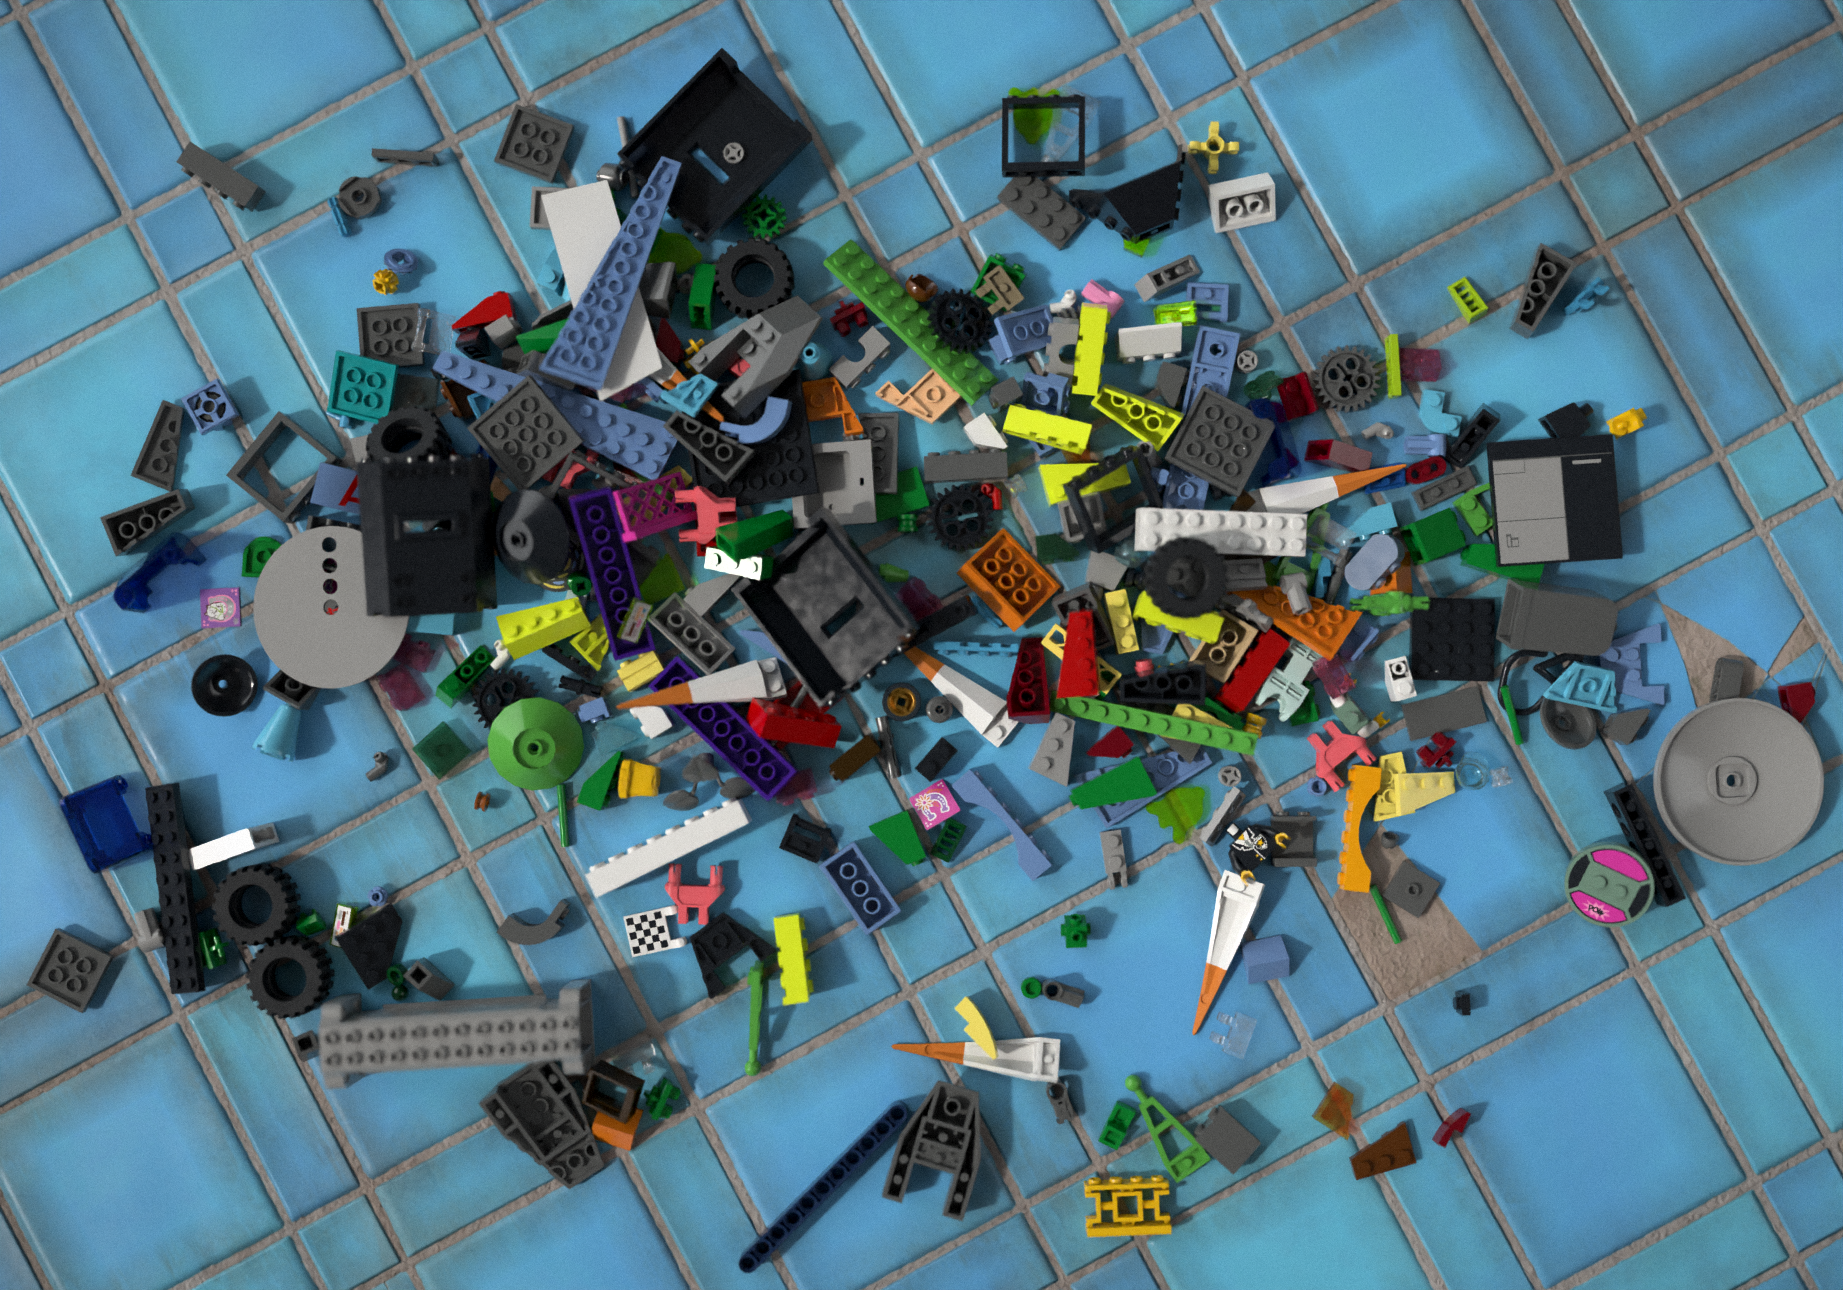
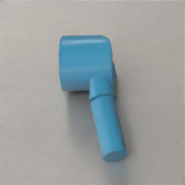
(345, 422)

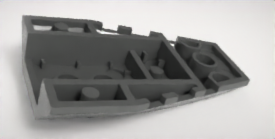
(545, 1120)

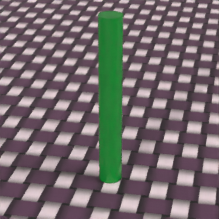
(1512, 714)
(563, 820)
(1385, 914)

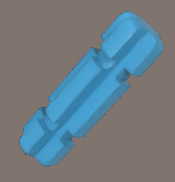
(339, 217)
(987, 613)

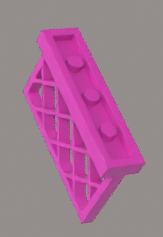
(656, 524)

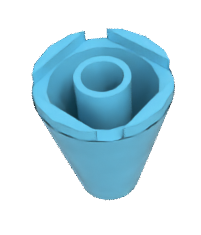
(814, 362)
(280, 734)

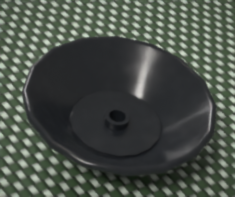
(531, 536)

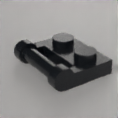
(802, 845)

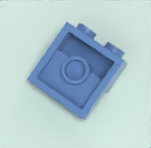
(1046, 393)

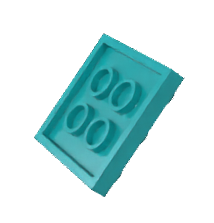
(362, 386)

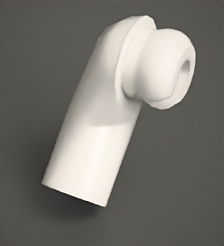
(1067, 301)
(502, 655)

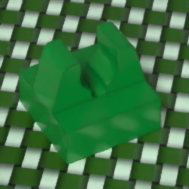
(310, 924)

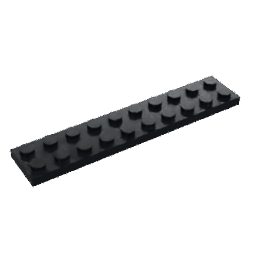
(175, 889)

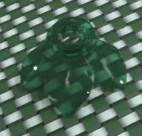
(1262, 385)

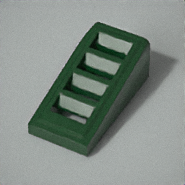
(950, 821)

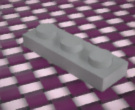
(1222, 816)

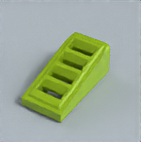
(1474, 296)

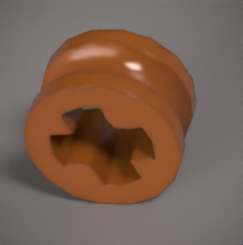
(482, 801)

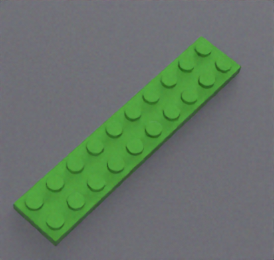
(908, 321)

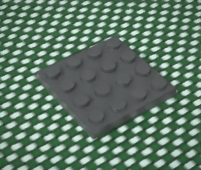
(526, 434)
(1219, 441)

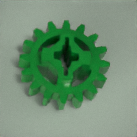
(772, 219)

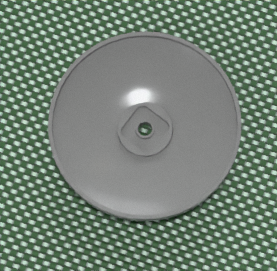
(1774, 787)

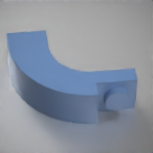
(770, 424)

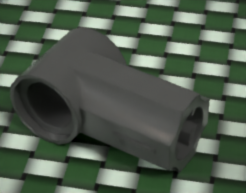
(1064, 993)

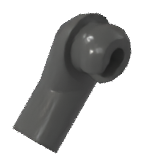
(380, 768)

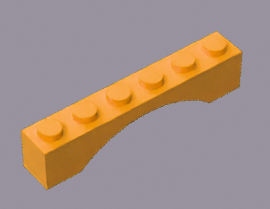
(1354, 871)

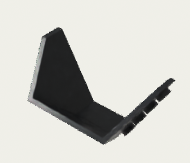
(1137, 206)

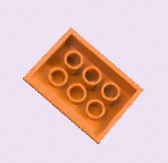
(1008, 579)

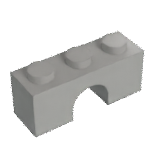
(1062, 332)
(849, 372)

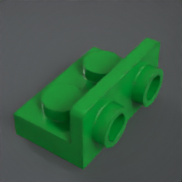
(1308, 710)

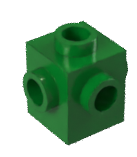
(1075, 931)

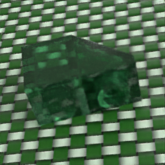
(1053, 547)

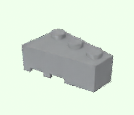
(1055, 749)

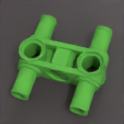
(1389, 603)

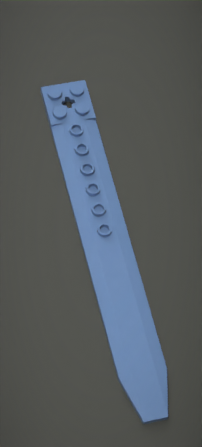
(1185, 489)

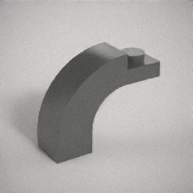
(524, 933)

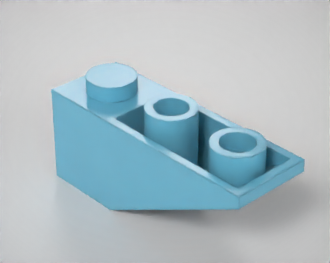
(1374, 520)

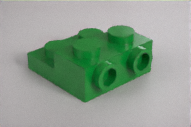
(1015, 272)

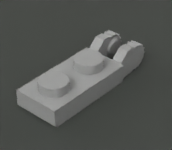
(1113, 856)

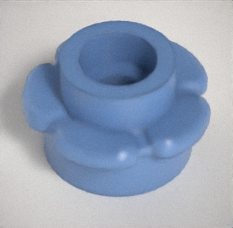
(1316, 781)
(383, 896)

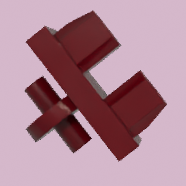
(847, 315)
(1442, 744)

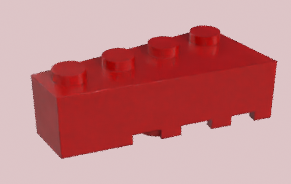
(1079, 663)
(1252, 671)
(792, 724)

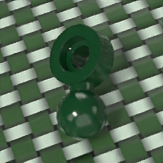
(396, 977)

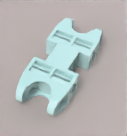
(1286, 684)

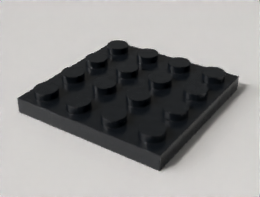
(1453, 640)

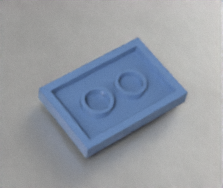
(1025, 330)

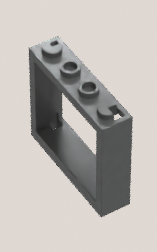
(256, 451)
(598, 468)

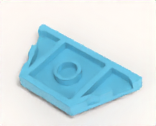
(1585, 686)

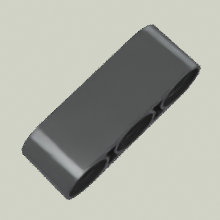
(1726, 679)

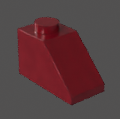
(669, 343)
(1797, 699)
(1112, 744)

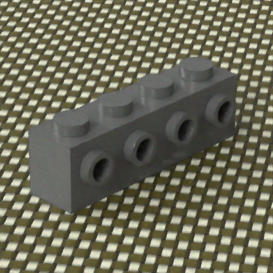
(220, 176)
(965, 467)

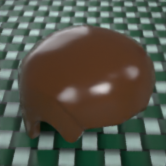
(921, 288)

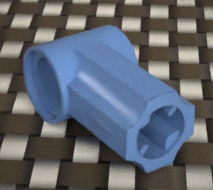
(1427, 445)

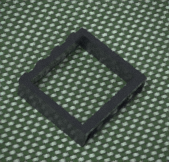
(1043, 169)
(1110, 463)

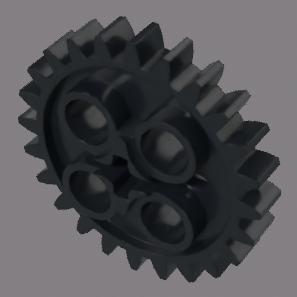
(977, 327)
(963, 536)
(521, 690)

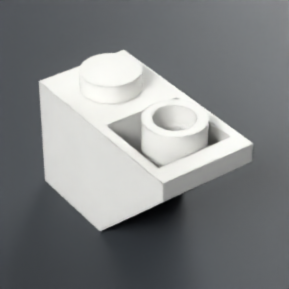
(984, 435)
(1399, 679)
(654, 720)

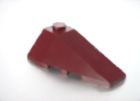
(1028, 688)

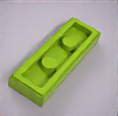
(1393, 366)

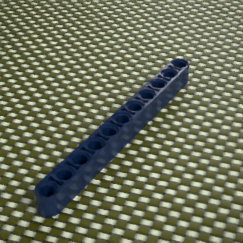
(819, 1196)

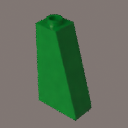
(754, 535)
(1482, 558)
(1119, 784)

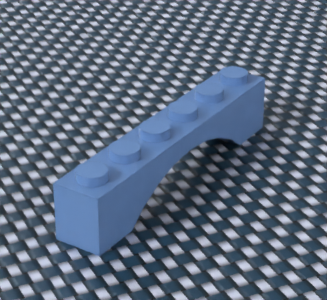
(1029, 857)

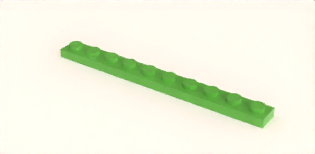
(1155, 723)

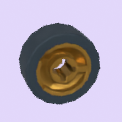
(898, 691)

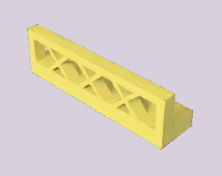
(1058, 648)

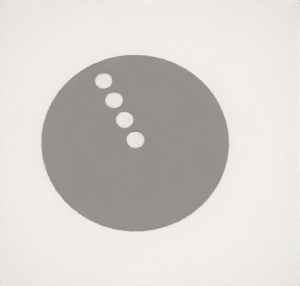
(298, 631)

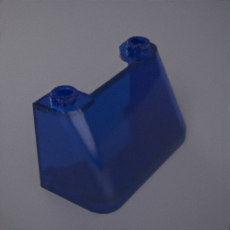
(1287, 462)
(132, 587)
(104, 825)

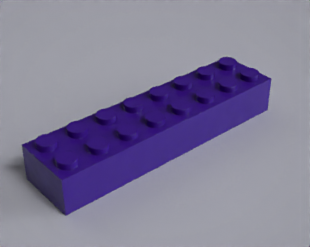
(609, 567)
(729, 735)

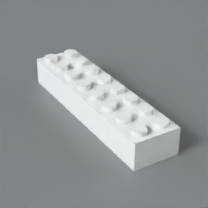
(1226, 530)
(667, 848)

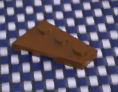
(1385, 1154)

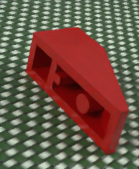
(487, 312)

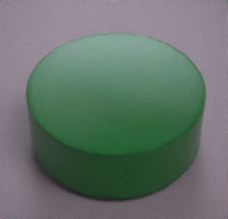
(1031, 987)

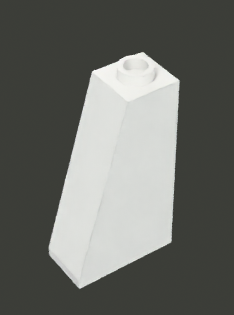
(232, 845)

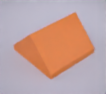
(1398, 580)
(615, 1132)

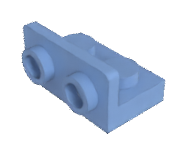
(1357, 639)

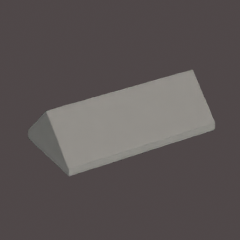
(691, 634)

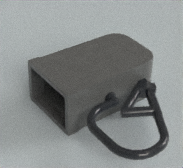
(1553, 619)

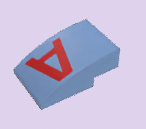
(336, 488)

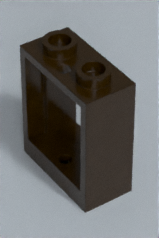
(854, 758)
(605, 1104)

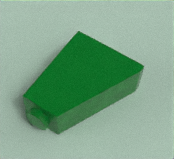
(702, 297)
(900, 837)

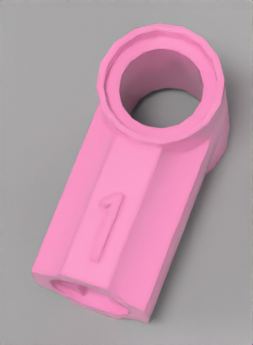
(1097, 294)

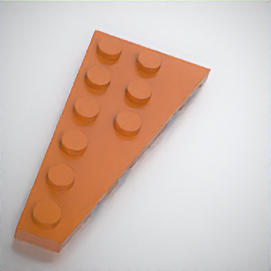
(1319, 629)

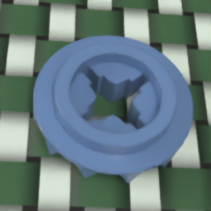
(394, 256)

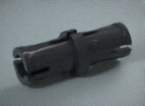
(580, 687)

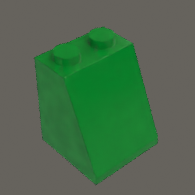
(1433, 536)

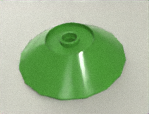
(538, 723)

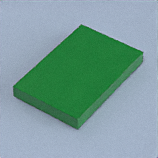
(909, 497)

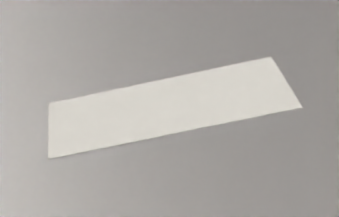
(583, 229)

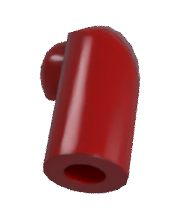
(993, 493)

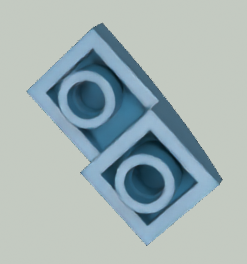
(1324, 570)

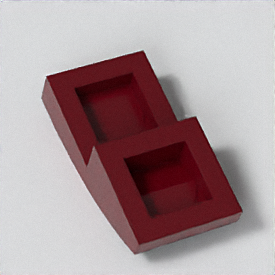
(1456, 1121)

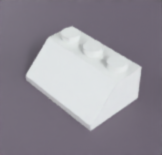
(1242, 202)
(1148, 342)

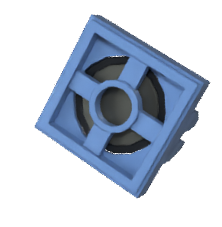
(212, 406)

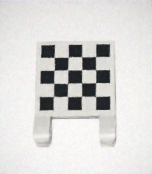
(650, 932)

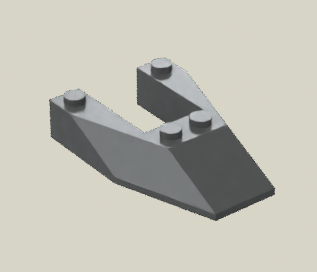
(770, 346)
(943, 1137)

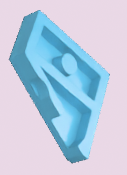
(691, 395)

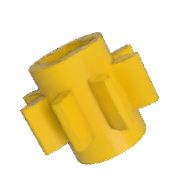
(385, 282)

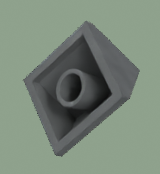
(291, 691)

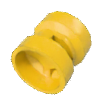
(1257, 720)

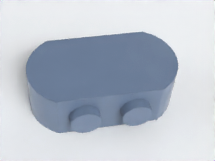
(1374, 562)

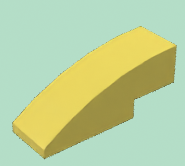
(978, 1026)

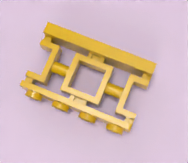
(1127, 1223)

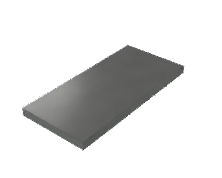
(1443, 713)

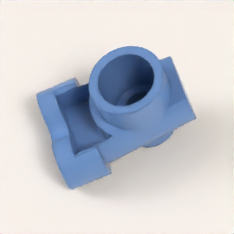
(1160, 477)

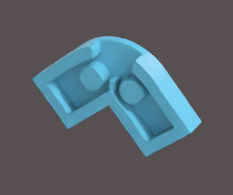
(1433, 418)

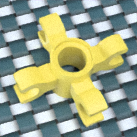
(1203, 147)

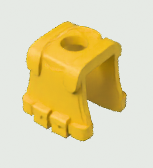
(638, 779)

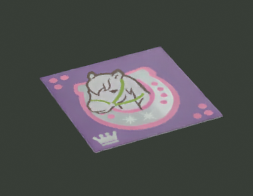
(220, 607)

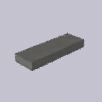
(405, 157)
(1444, 488)

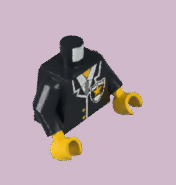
(1252, 847)

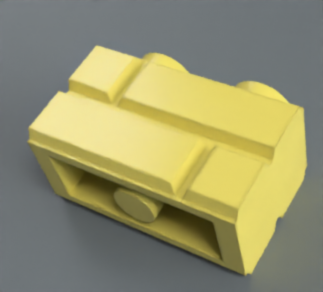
(641, 670)

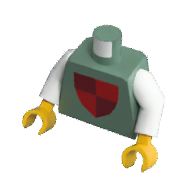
(1354, 717)

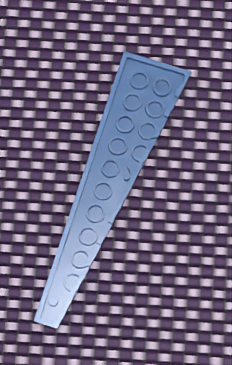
(596, 324)
(608, 430)

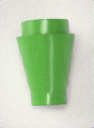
(892, 573)

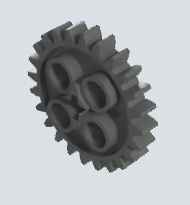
(1330, 388)

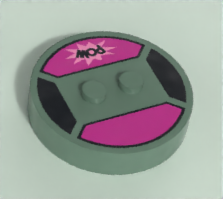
(1609, 884)

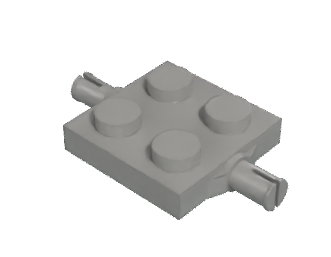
(1245, 611)

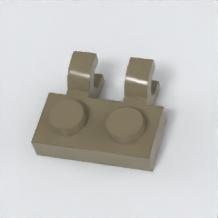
(1004, 289)

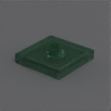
(441, 750)

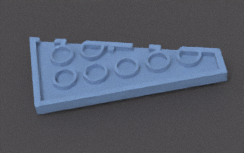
(1164, 772)

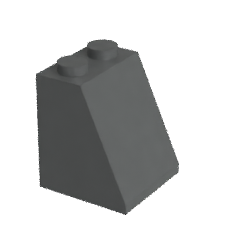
(659, 288)

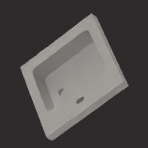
(839, 475)

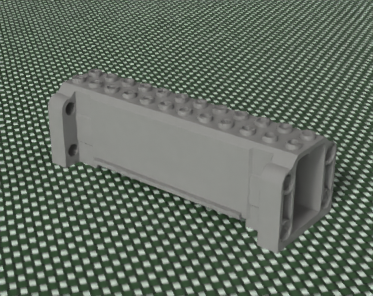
(456, 1034)

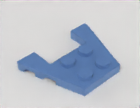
(1625, 661)

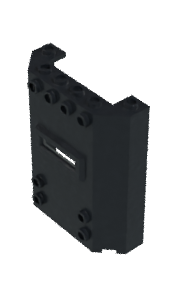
(709, 114)
(427, 569)
(808, 591)

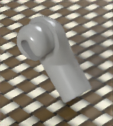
(1378, 429)

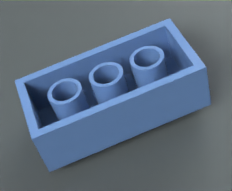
(859, 888)

